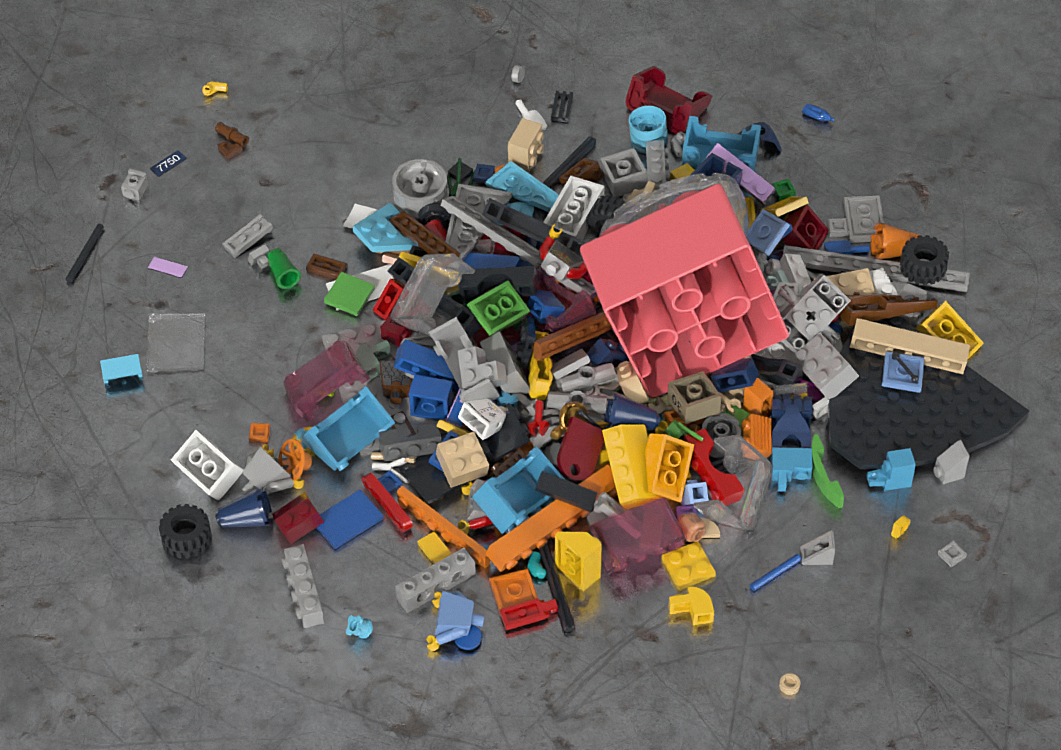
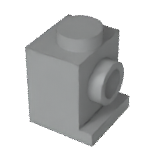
(134, 184)

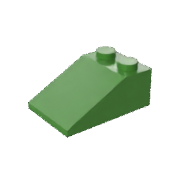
(499, 308)

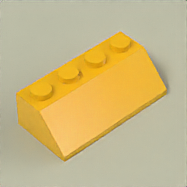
(627, 459)

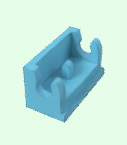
(121, 367)

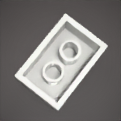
(207, 465)

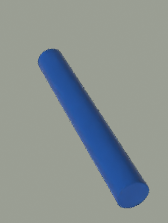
(775, 572)

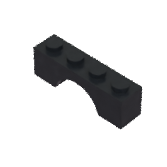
(522, 279)

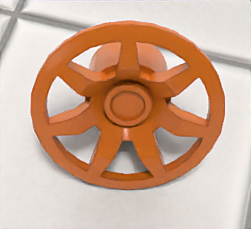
(296, 460)

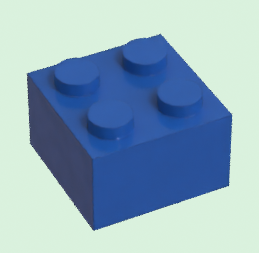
(430, 397)

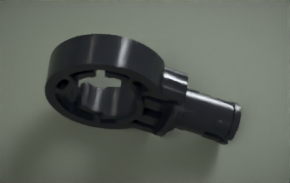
(436, 209)

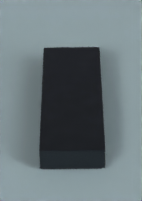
(566, 491)

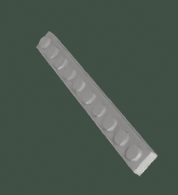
(510, 241)
(842, 262)

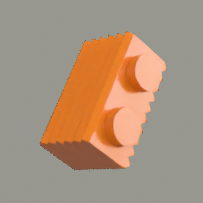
(758, 399)
(758, 433)

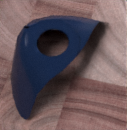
(769, 135)

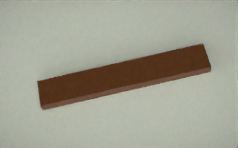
(421, 235)

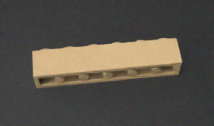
(936, 351)

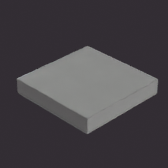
(569, 364)

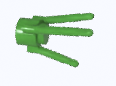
(677, 430)

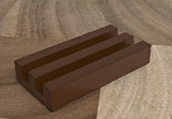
(325, 268)

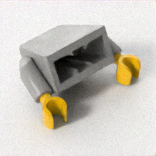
(267, 473)

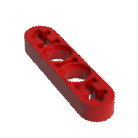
(387, 502)

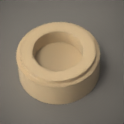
(789, 684)

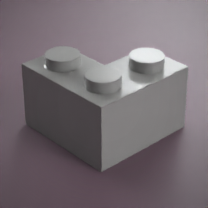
(476, 370)

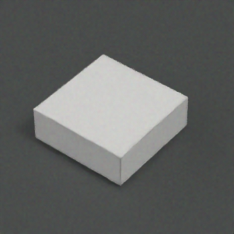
(819, 409)

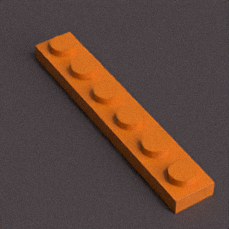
(437, 522)

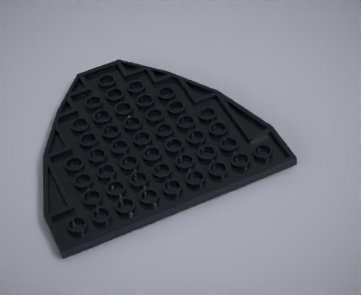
(951, 407)

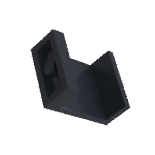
(509, 438)

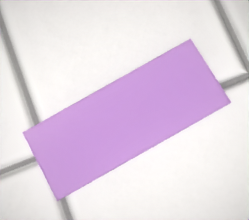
(167, 267)

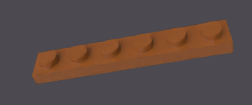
(571, 336)

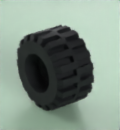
(602, 211)
(924, 271)
(186, 544)

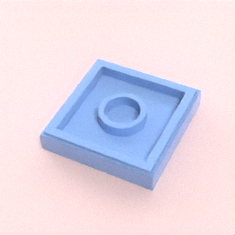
(766, 232)

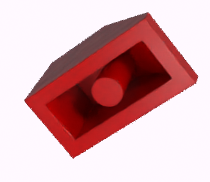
(388, 299)

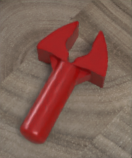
(544, 425)

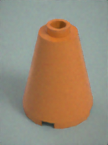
(889, 241)

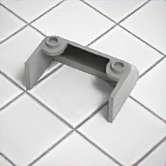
(449, 339)

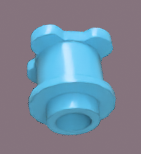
(359, 626)

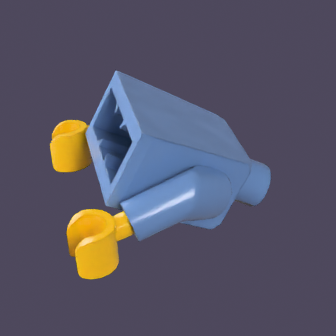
(453, 618)

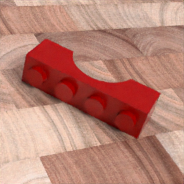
(721, 485)

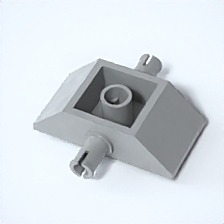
(823, 301)

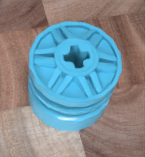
(647, 124)

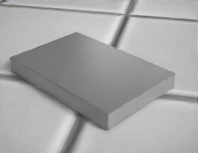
(861, 216)

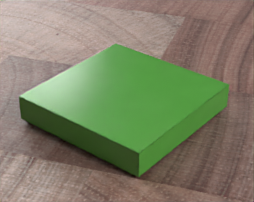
(349, 294)

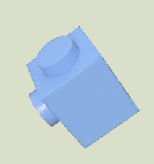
(694, 493)

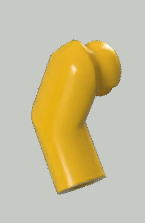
(212, 87)

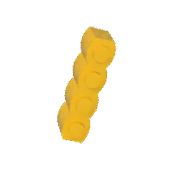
(540, 373)

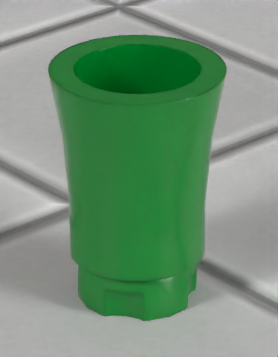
(284, 271)

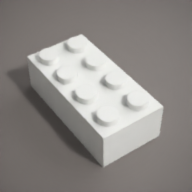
(573, 206)

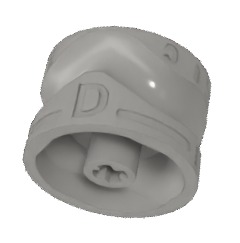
(417, 185)

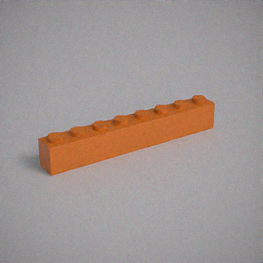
(546, 523)

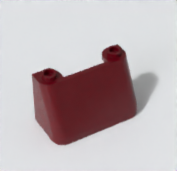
(649, 89)

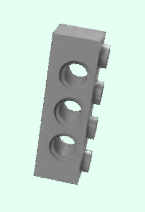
(436, 578)

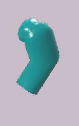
(534, 566)

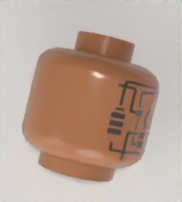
(692, 526)

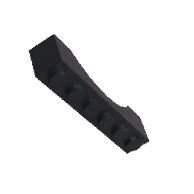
(528, 225)
(447, 306)
(777, 370)

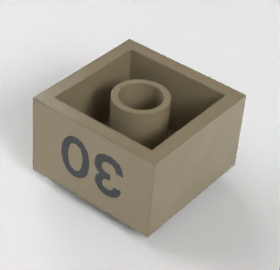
(694, 397)

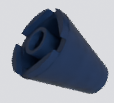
(629, 412)
(246, 511)

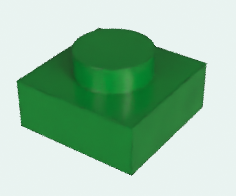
(784, 189)

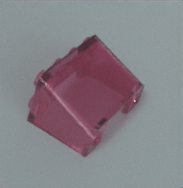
(637, 534)

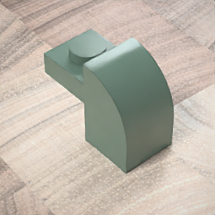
(372, 356)

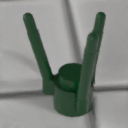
(453, 189)

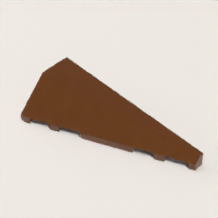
(882, 306)

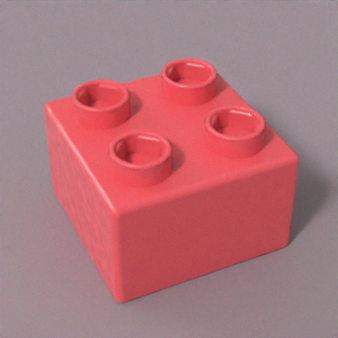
(683, 280)

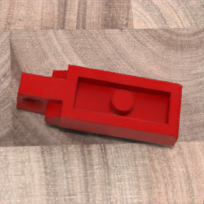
(527, 612)

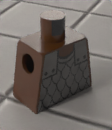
(394, 382)

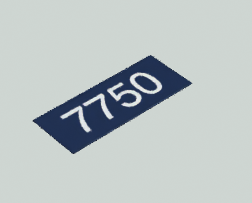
(168, 163)

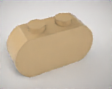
(631, 383)

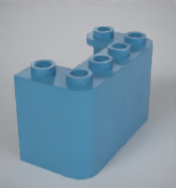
(700, 142)
(512, 495)

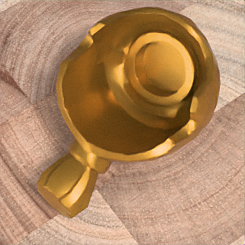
(567, 411)

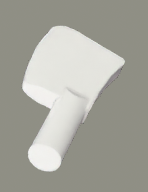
(531, 115)

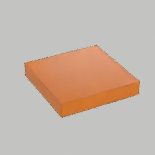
(512, 588)

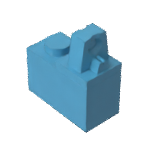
(790, 464)
(895, 472)

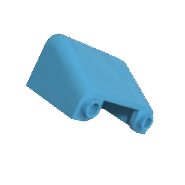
(348, 430)

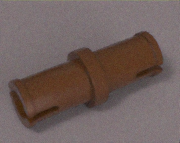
(232, 134)

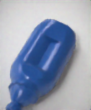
(817, 113)

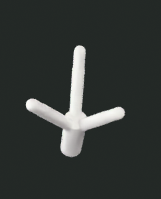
(388, 467)

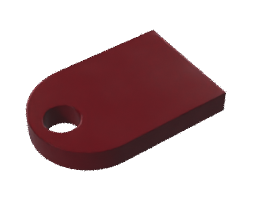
(579, 448)

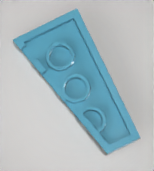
(523, 186)

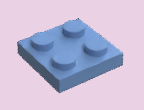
(896, 376)

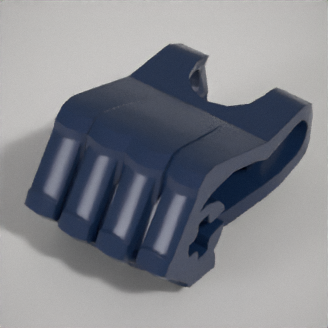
(791, 420)

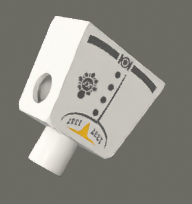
(482, 417)

